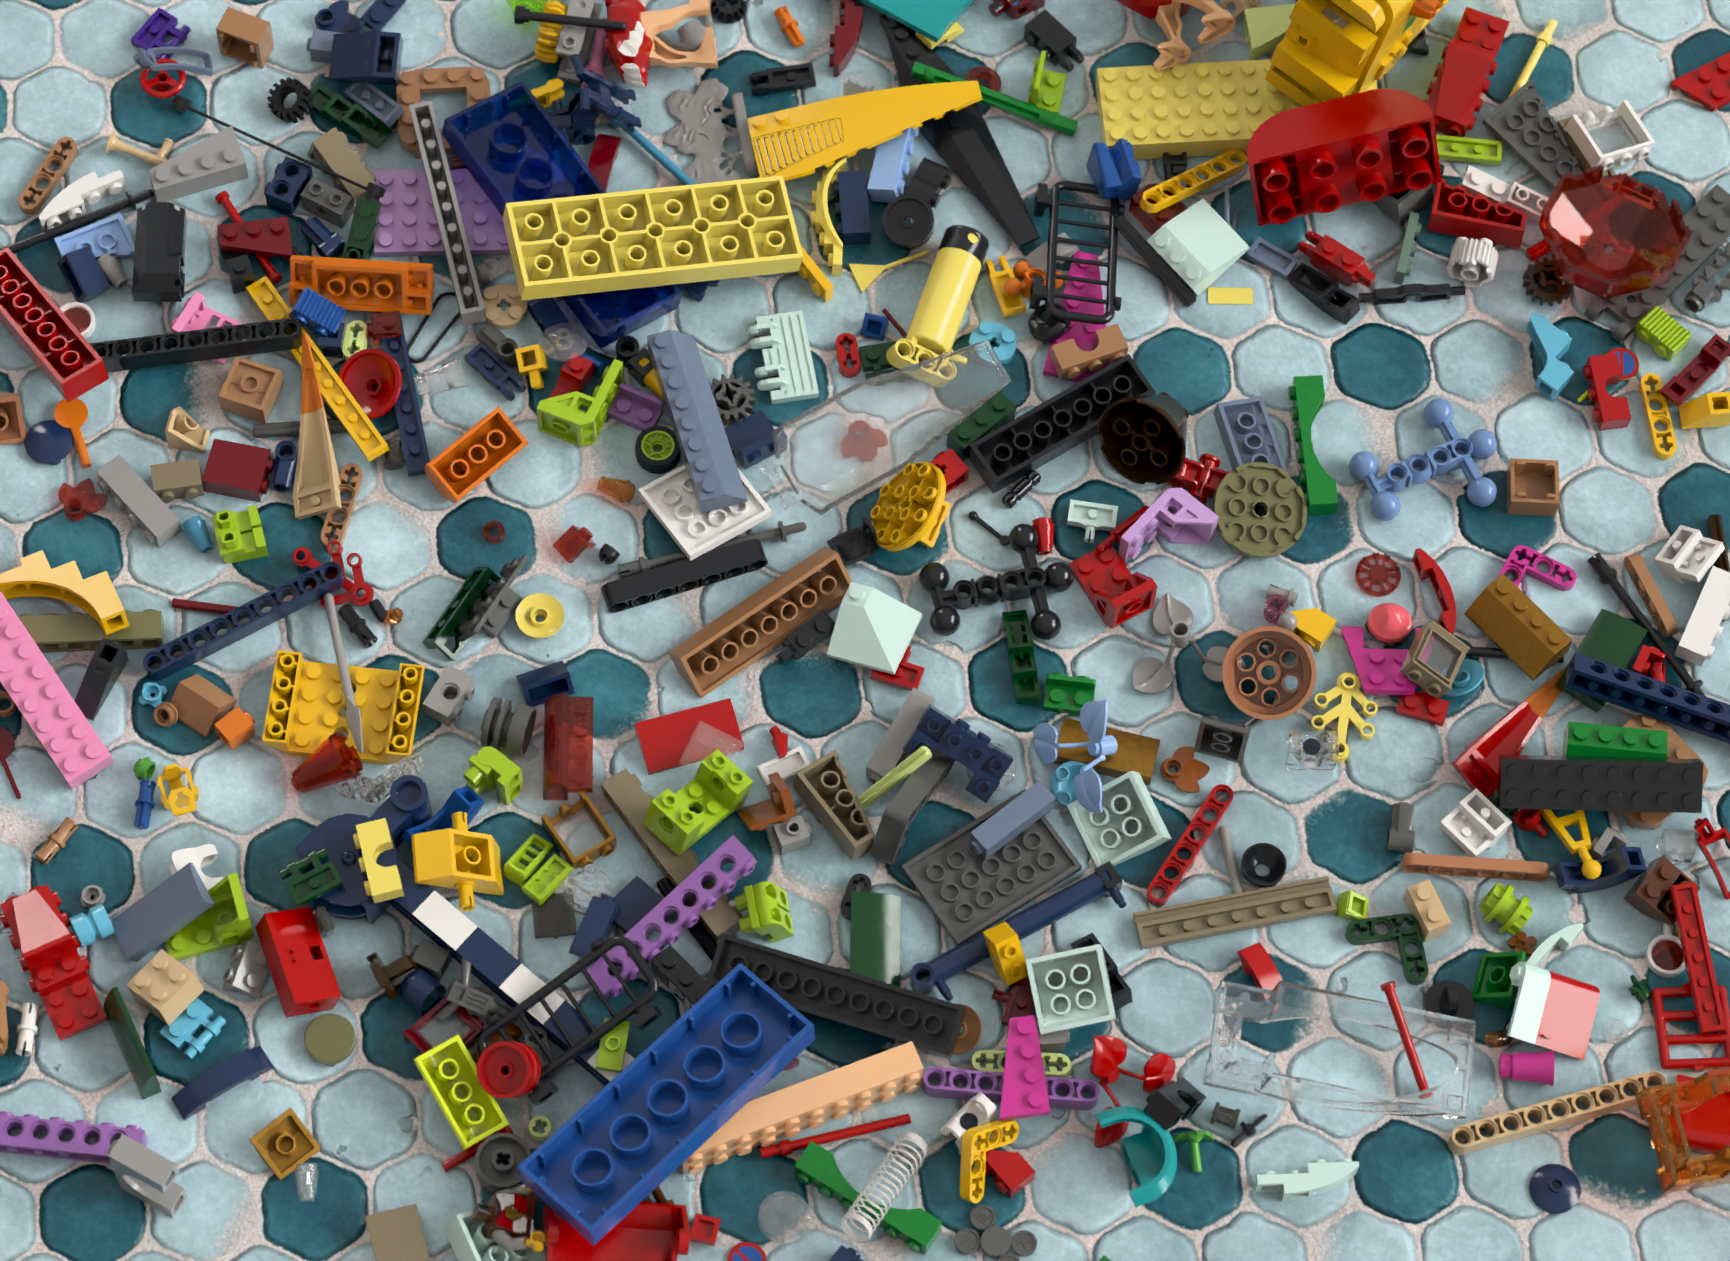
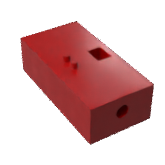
(298, 961)

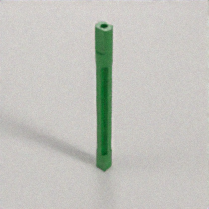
(1001, 101)

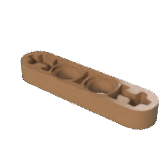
(45, 174)
(347, 506)
(1650, 595)

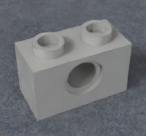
(450, 682)

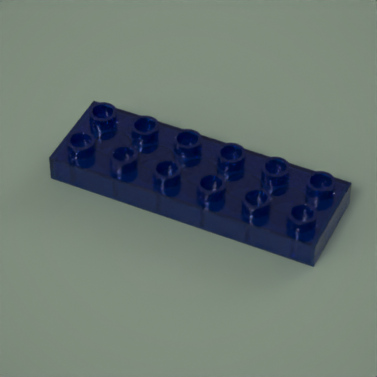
(525, 157)

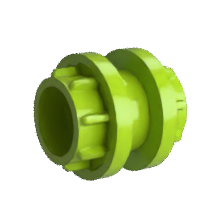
(1506, 908)

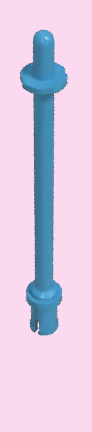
(653, 151)

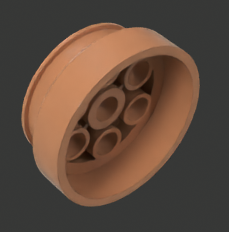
(1287, 700)

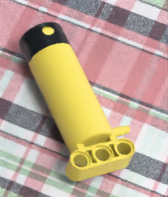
(943, 297)

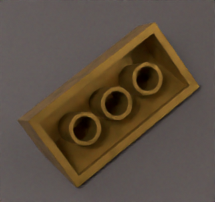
(1518, 627)

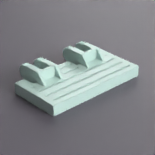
(787, 359)

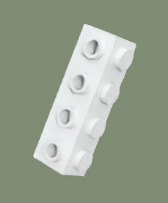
(1706, 619)

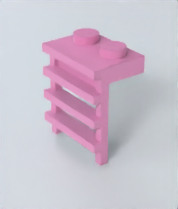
(199, 316)

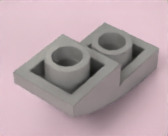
(1038, 257)

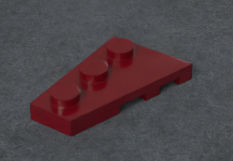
(258, 236)

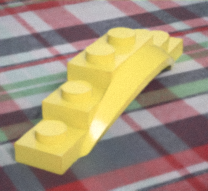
(821, 219)

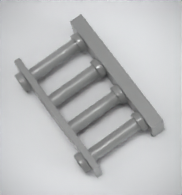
(576, 39)

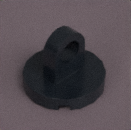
(1449, 999)

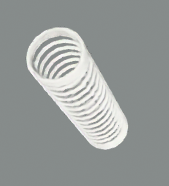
(849, 1215)

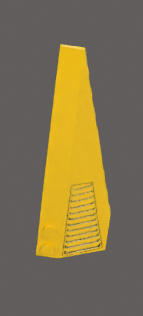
(817, 133)

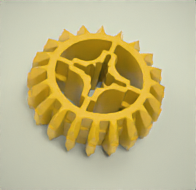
(549, 33)

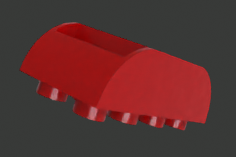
(1341, 154)

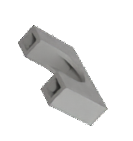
(146, 1175)

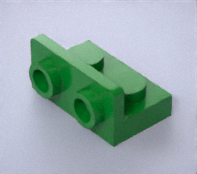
(1067, 693)

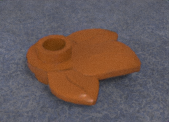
(1188, 770)

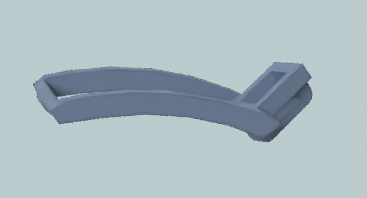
(147, 59)

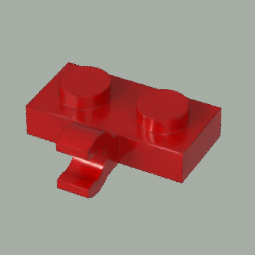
(906, 675)
(1423, 707)

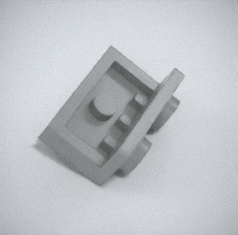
(247, 969)

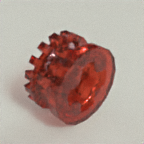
(491, 526)

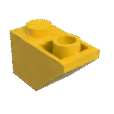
(1706, 411)
(1313, 627)

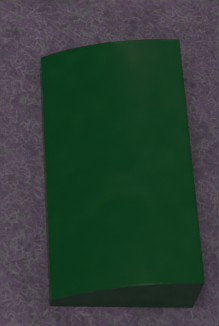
(1608, 640)
(876, 936)
(130, 1044)

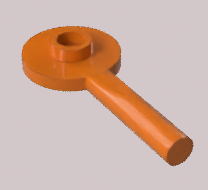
(73, 416)

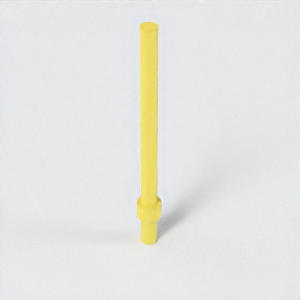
(1543, 42)

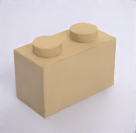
(1427, 908)

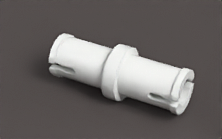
(27, 1029)

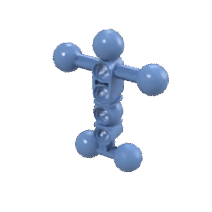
(1437, 414)

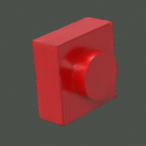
(705, 1229)

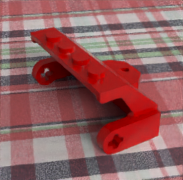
(644, 1234)

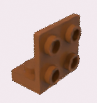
(777, 809)

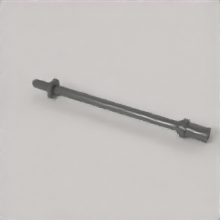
(644, 564)

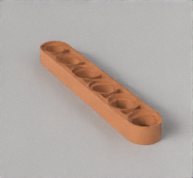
(1475, 867)

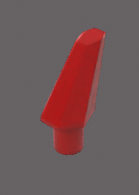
(779, 741)

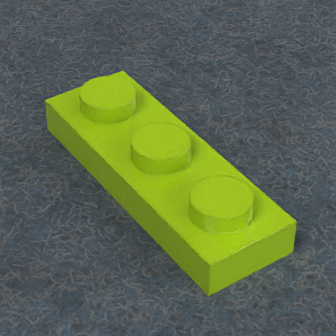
(1469, 150)

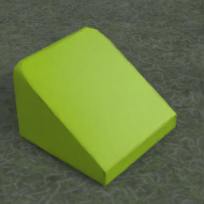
(1351, 906)

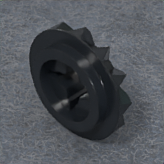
(723, 14)

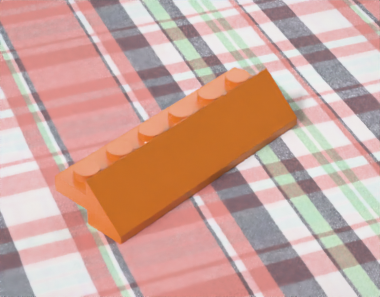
(365, 283)

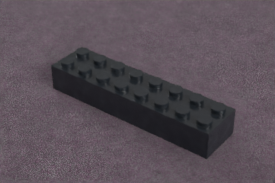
(1054, 425)
(1600, 783)

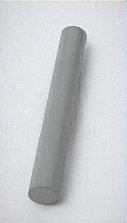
(1230, 859)

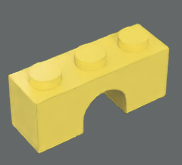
(382, 882)

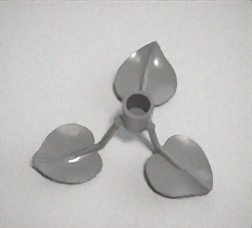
(1175, 619)

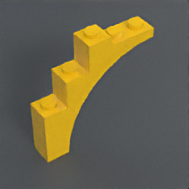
(65, 583)

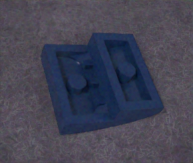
(635, 903)

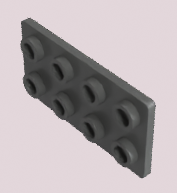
(499, 604)

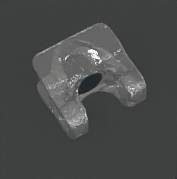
(1311, 751)

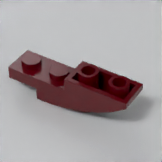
(846, 36)

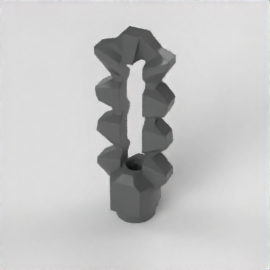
(1701, 291)

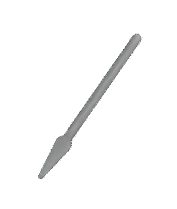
(352, 713)

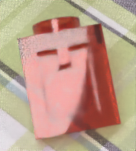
(574, 542)

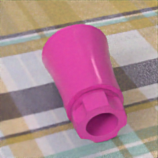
(1528, 1067)

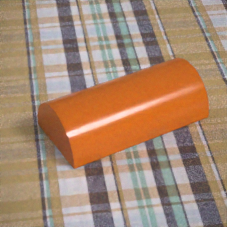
(475, 455)

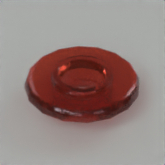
(987, 73)

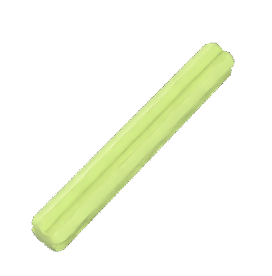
(894, 777)

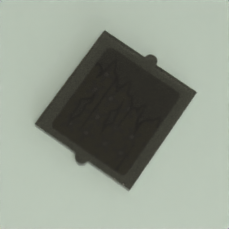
(553, 918)

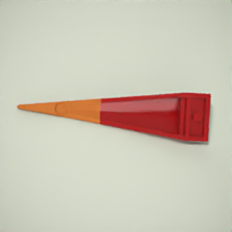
(1508, 736)

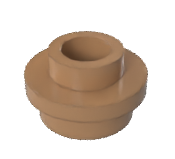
(160, 716)

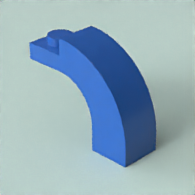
(460, 800)

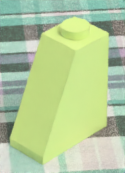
(1265, 28)

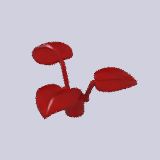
(1106, 1057)

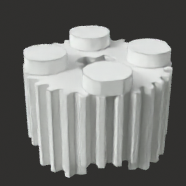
(1472, 261)

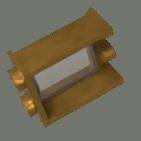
(580, 832)

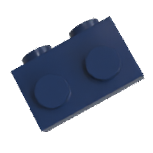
(751, 439)

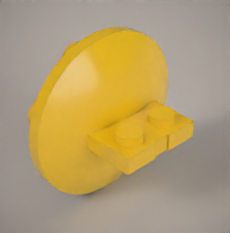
(911, 508)

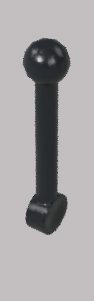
(1004, 540)

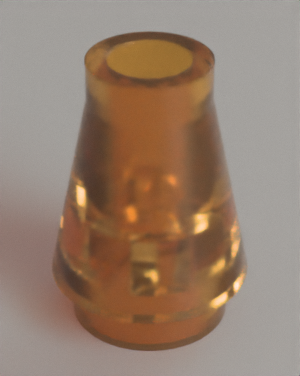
(619, 489)

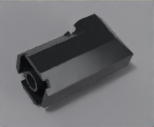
(159, 253)

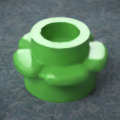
(144, 768)

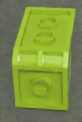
(564, 418)
(218, 927)

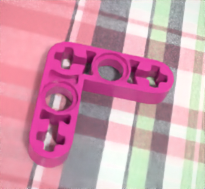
(1522, 567)

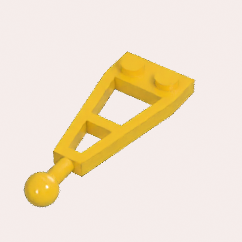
(1591, 868)

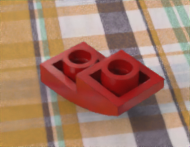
(1260, 965)

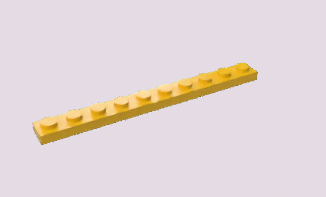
(331, 386)

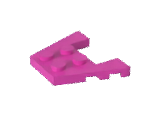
(1377, 668)

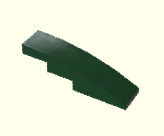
(349, 117)
(1021, 656)

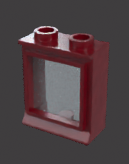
(432, 1031)

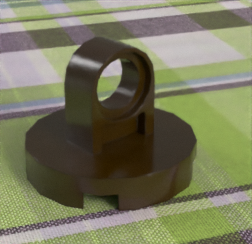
(390, 972)

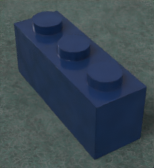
(852, 208)

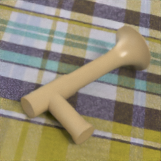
(115, 144)

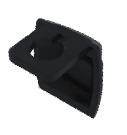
(855, 543)

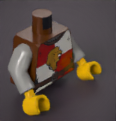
(511, 1219)

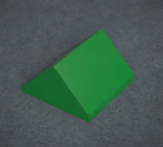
(1493, 979)

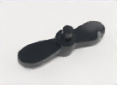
(1248, 1130)

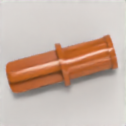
(789, 26)

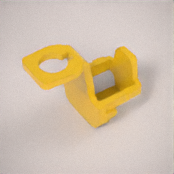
(179, 794)

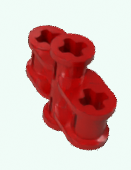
(1195, 476)

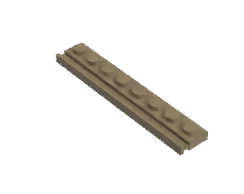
(1234, 912)

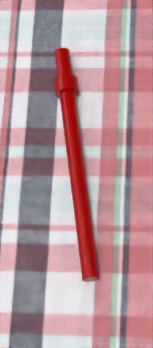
(786, 1147)

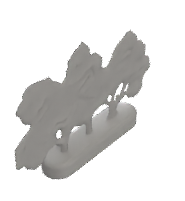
(703, 132)

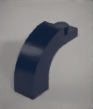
(1616, 869)

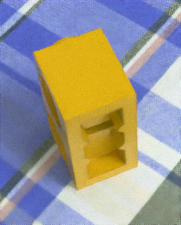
(1006, 953)

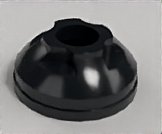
(1047, 329)
(1267, 855)

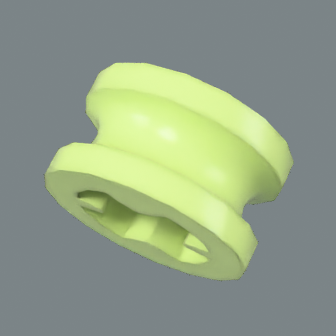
(532, 1127)

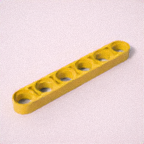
(1190, 177)

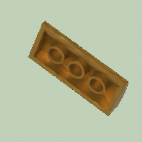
(1132, 754)

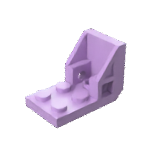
(1188, 517)

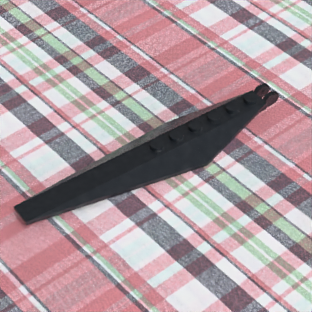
(964, 141)

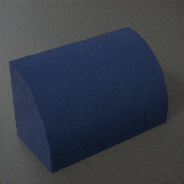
(83, 274)
(544, 682)

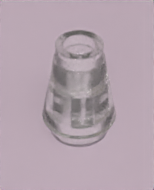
(306, 1181)

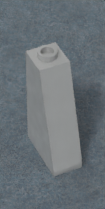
(890, 750)

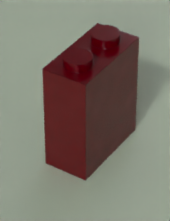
(237, 470)

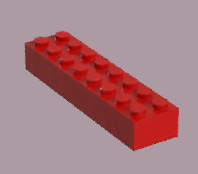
(46, 332)

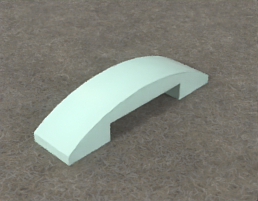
(1563, 939)

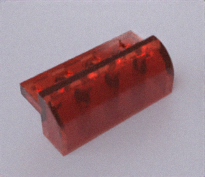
(567, 746)

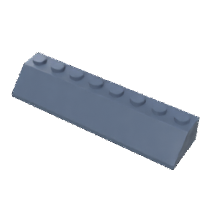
(696, 420)

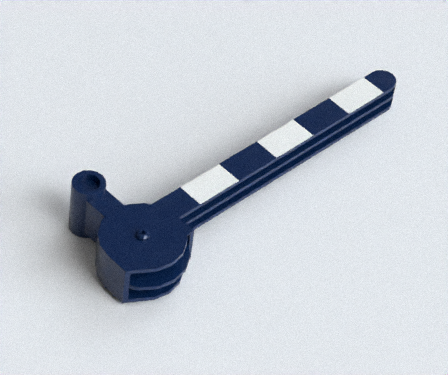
(436, 917)

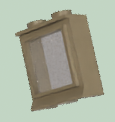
(1434, 659)

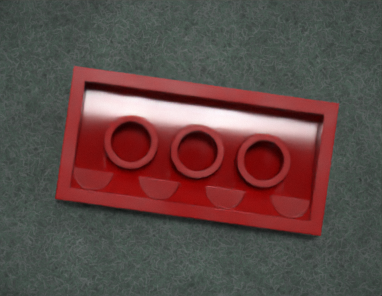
(666, 737)

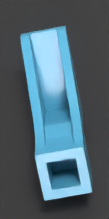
(1551, 346)

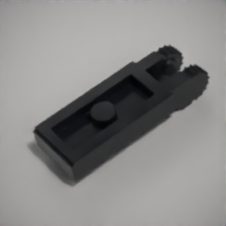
(783, 79)

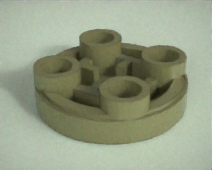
(330, 1039)

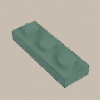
(1408, 248)

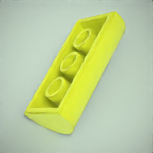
(455, 1086)

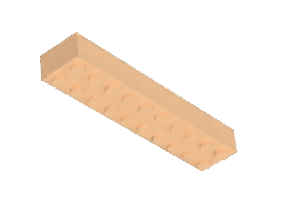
(812, 1104)

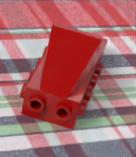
(1465, 72)
(53, 960)

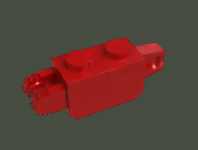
(1336, 260)

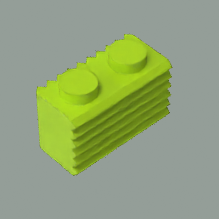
(1662, 333)

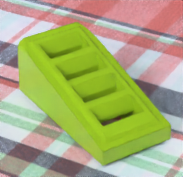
(519, 872)

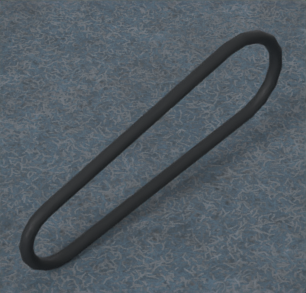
(423, 323)

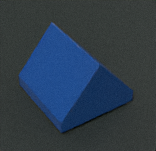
(874, 326)

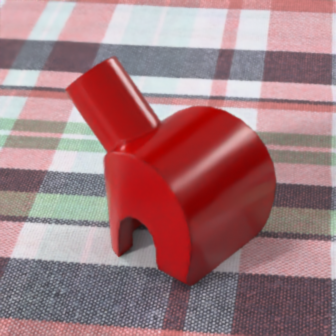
(1530, 819)

